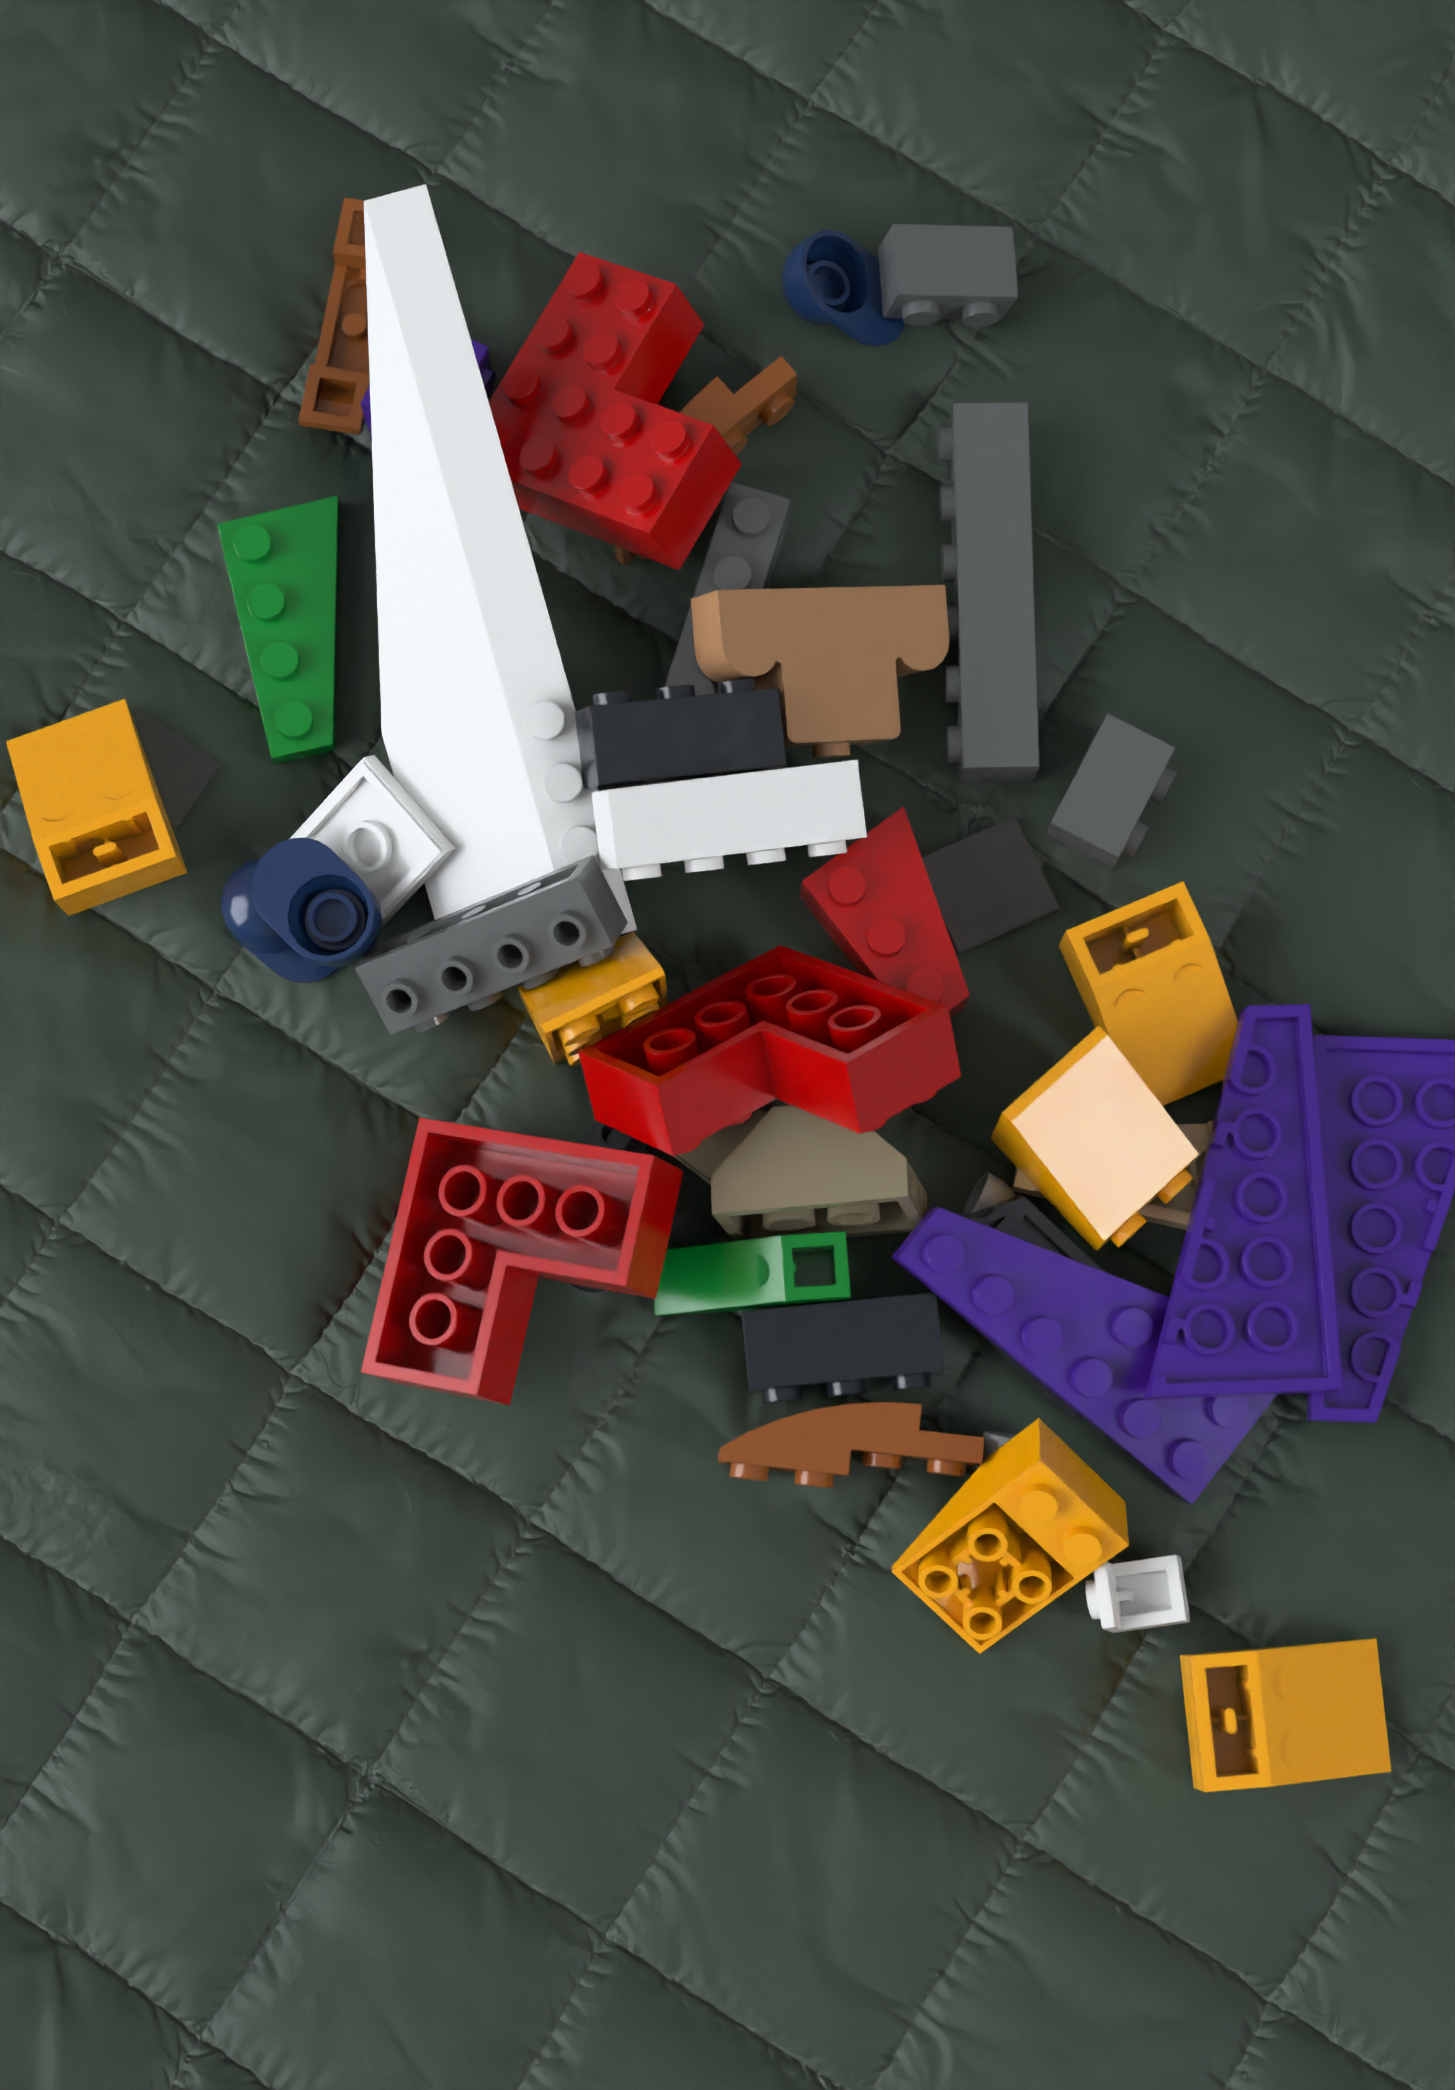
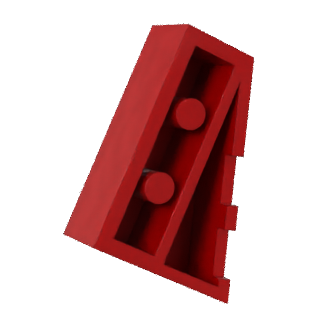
(886, 914)

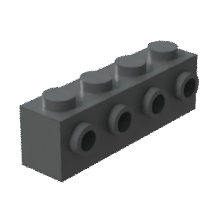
(493, 946)

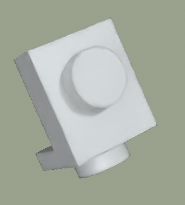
(1138, 1594)

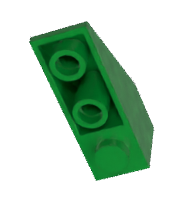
(755, 1274)

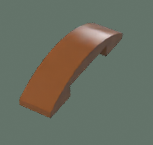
(342, 359)

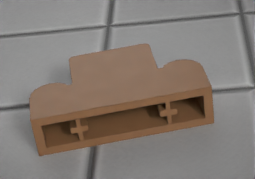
(826, 653)

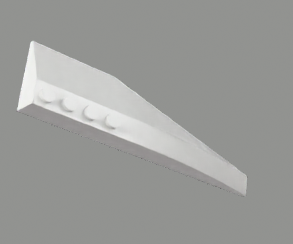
(465, 638)

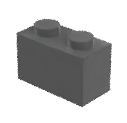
(947, 273)
(1110, 793)

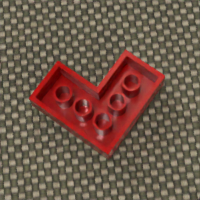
(586, 419)
(766, 1034)
(479, 1229)

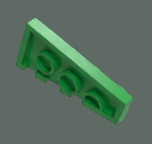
(286, 603)

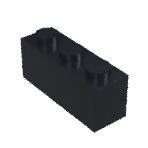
(680, 735)
(842, 1346)

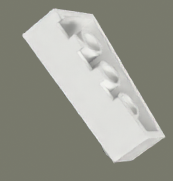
(729, 816)

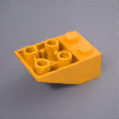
(94, 808)
(1156, 991)
(596, 999)
(1014, 1537)
(1284, 1714)

